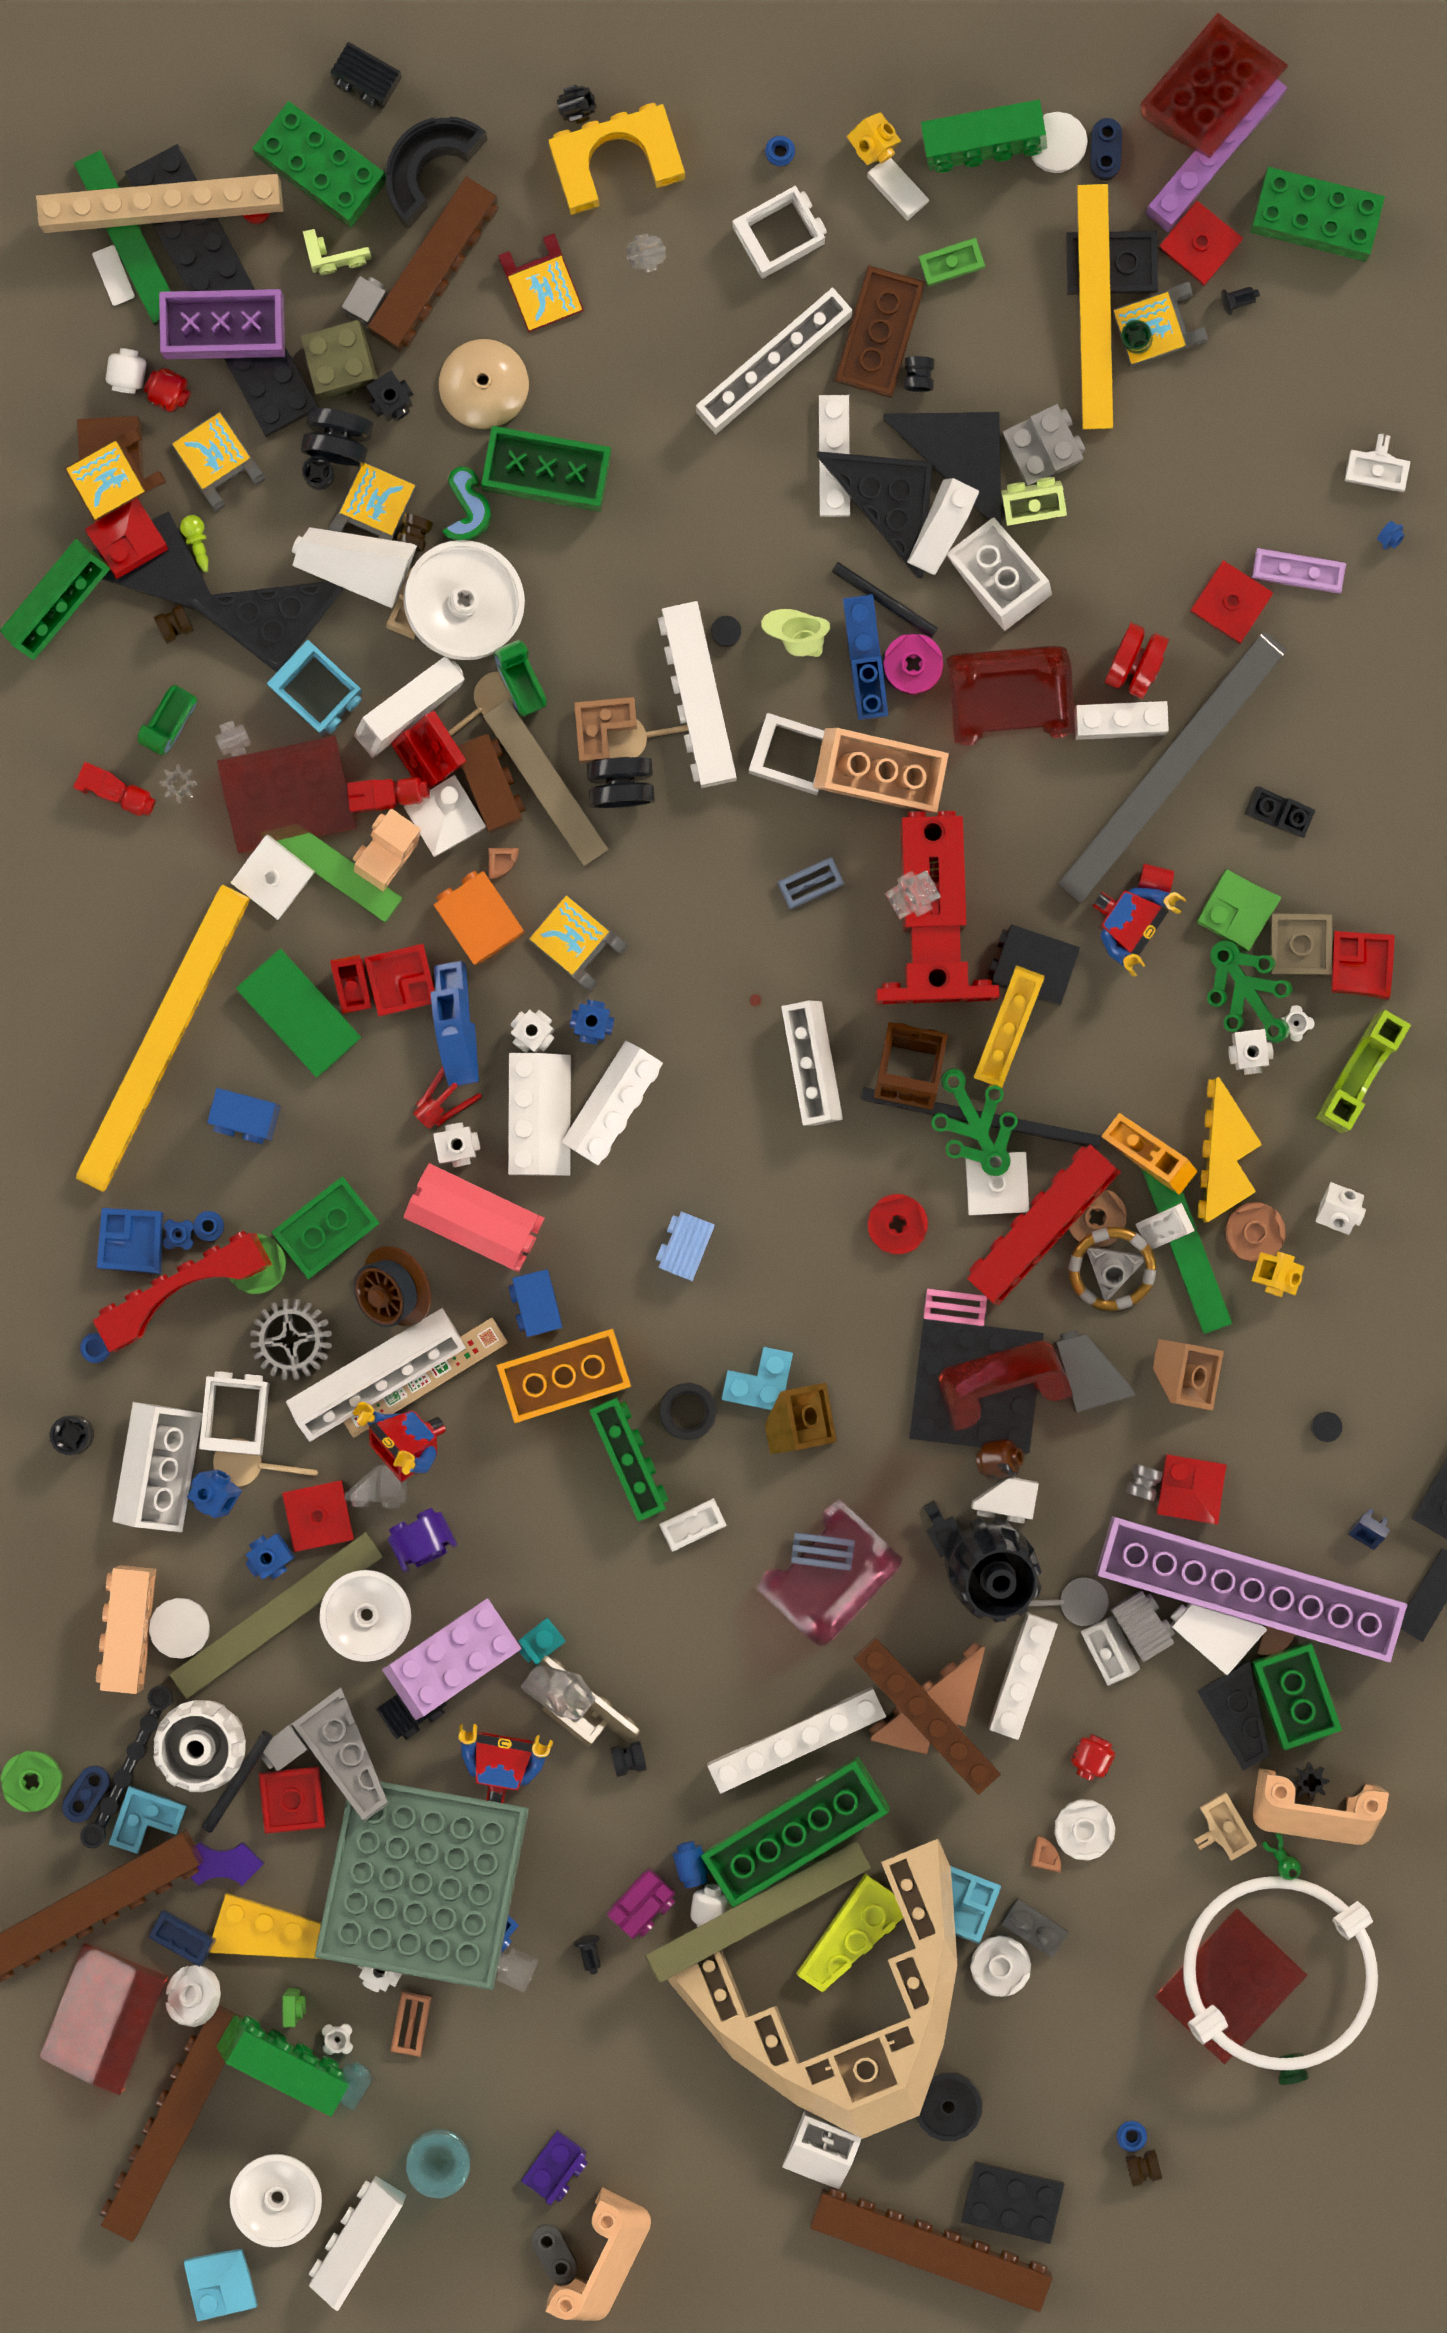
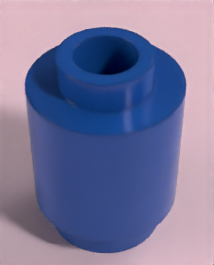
(690, 1865)

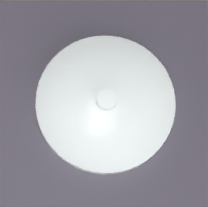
(464, 600)

